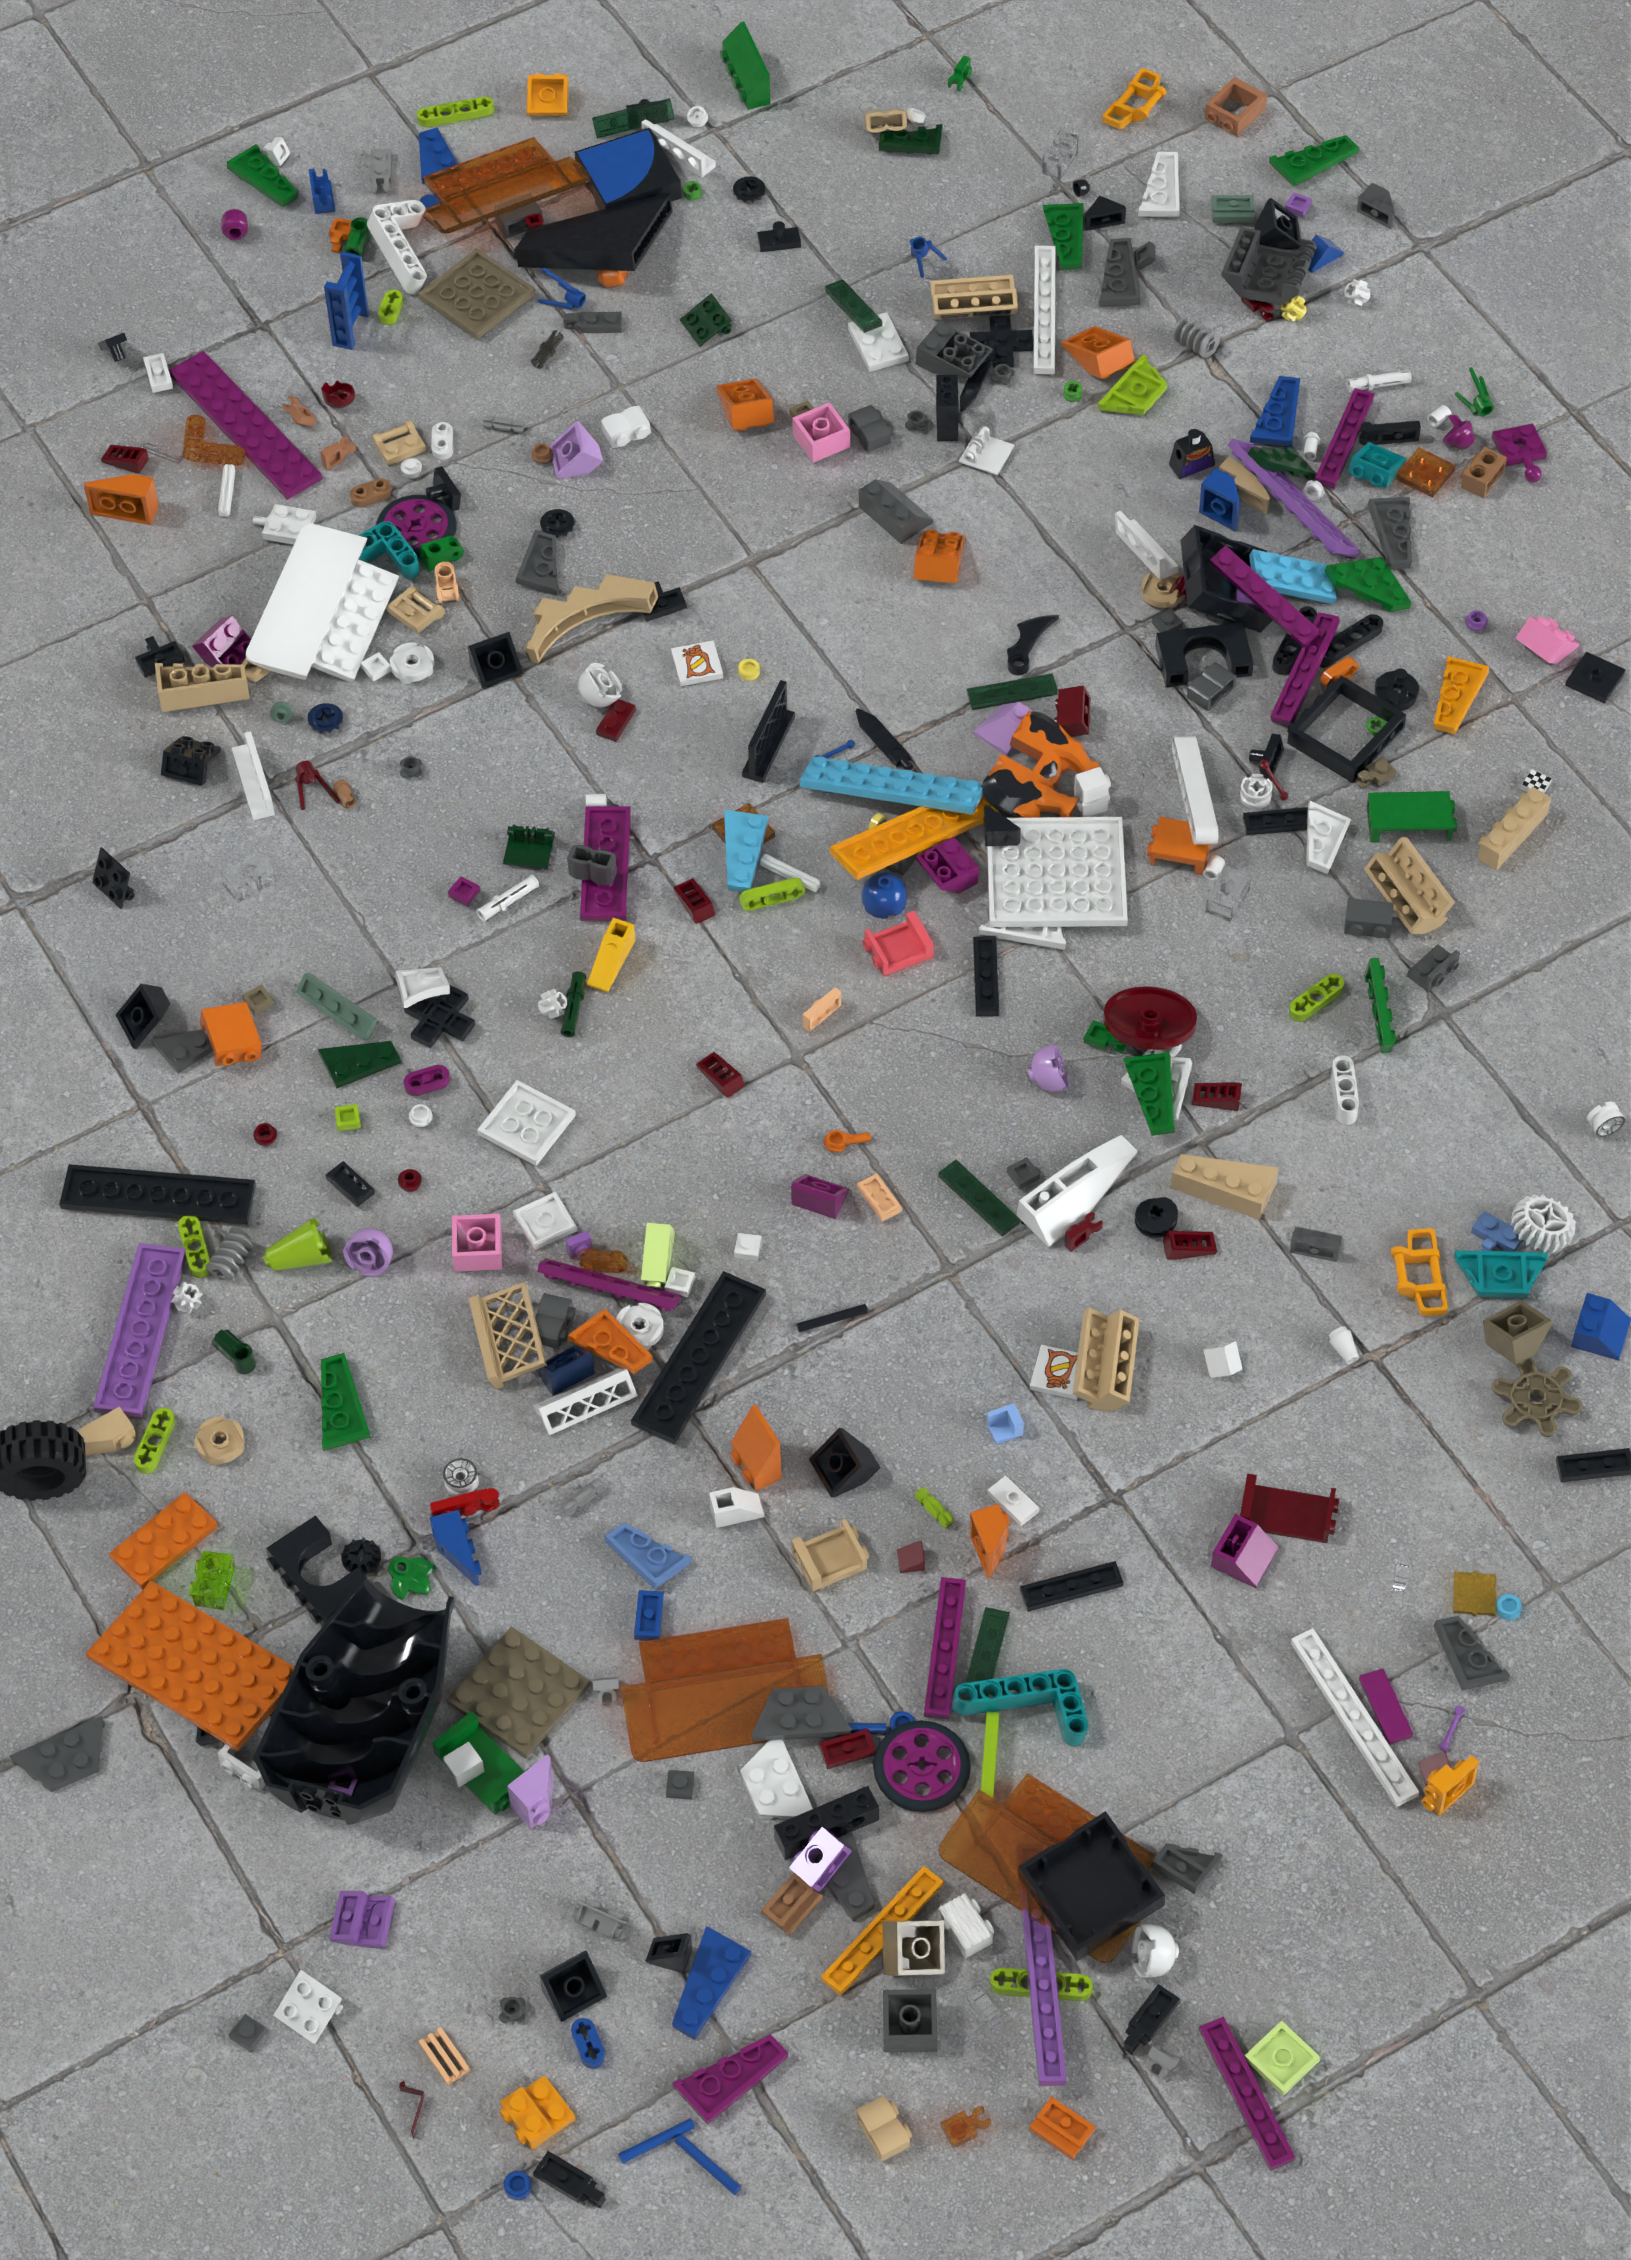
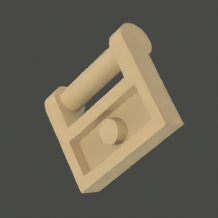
(400, 448)
(412, 614)

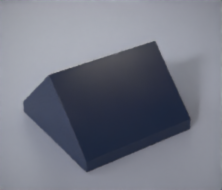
(567, 1369)

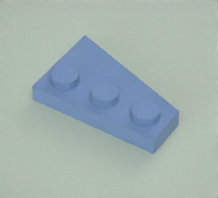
(648, 1558)

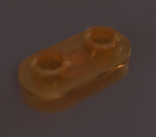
(603, 1261)

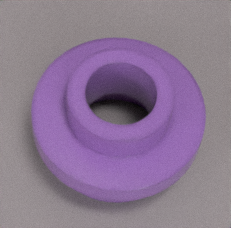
(1476, 620)

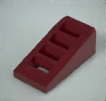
(136, 457)
(695, 902)
(728, 1085)
(1224, 1102)
(1174, 1246)

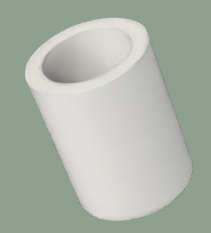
(1439, 416)
(596, 800)
(1213, 867)

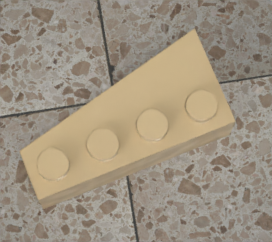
(200, 685)
(1226, 1183)

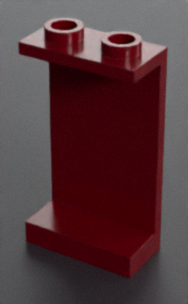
(1289, 1511)

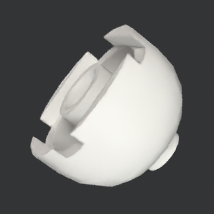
(599, 686)
(1154, 1950)

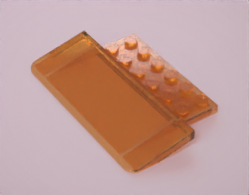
(498, 184)
(711, 1688)
(997, 1838)

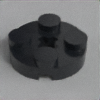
(1401, 680)

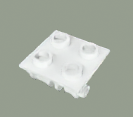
(986, 452)
(308, 2007)

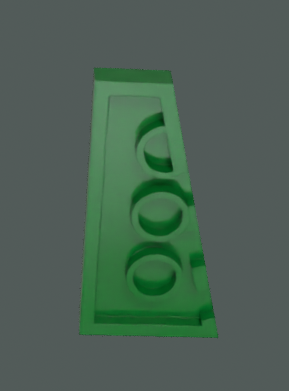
(1066, 230)
(1374, 975)
(1153, 1087)

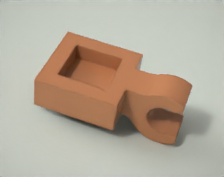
(300, 414)
(335, 453)

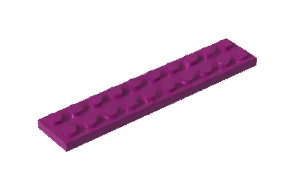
(245, 425)

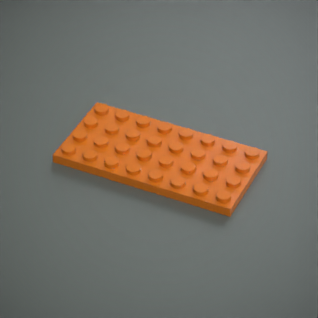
(193, 1665)

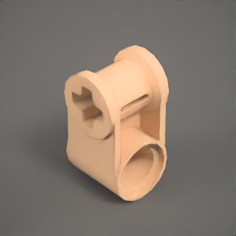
(446, 583)

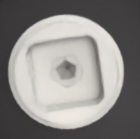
(697, 116)
(915, 116)

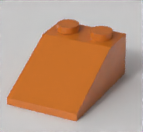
(1100, 351)
(746, 404)
(123, 498)
(756, 1451)

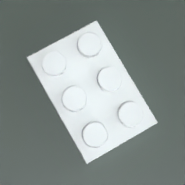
(879, 346)

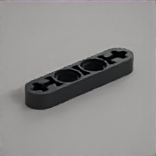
(1351, 644)
(1290, 656)

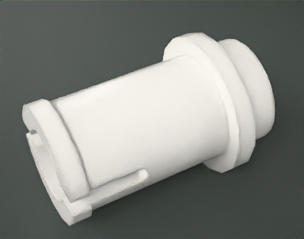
(1311, 443)

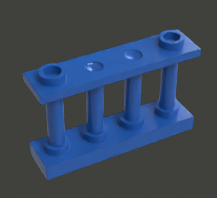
(346, 301)

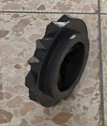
(755, 185)
(550, 518)
(368, 1563)

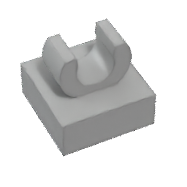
(606, 1685)
(1164, 2058)

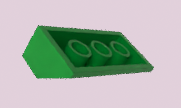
(746, 67)

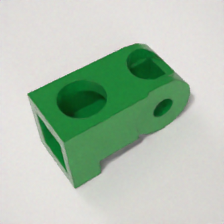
(440, 551)

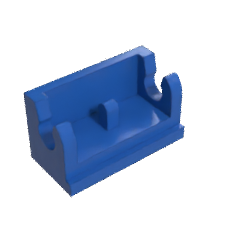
(321, 192)

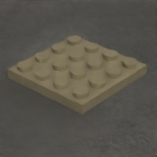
(477, 294)
(519, 1692)

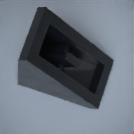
(1104, 214)
(999, 830)
(671, 1952)

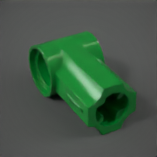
(358, 237)

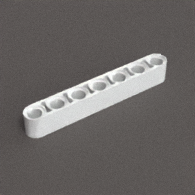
(1195, 790)

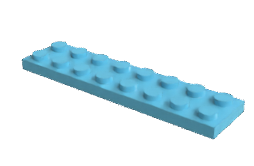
(892, 785)

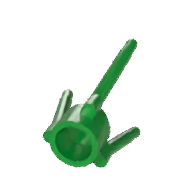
(1482, 402)

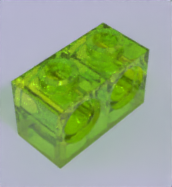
(217, 1580)

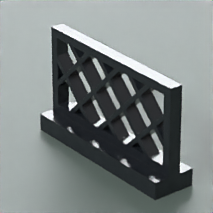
(769, 735)

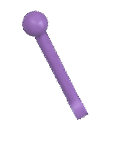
(1459, 1712)

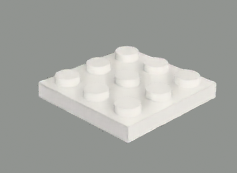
(526, 1122)

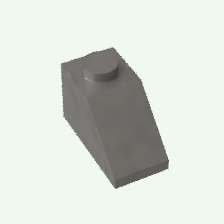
(1377, 205)

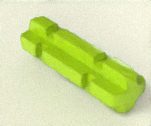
(934, 1507)

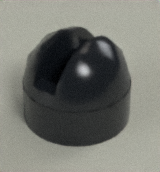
(1081, 187)

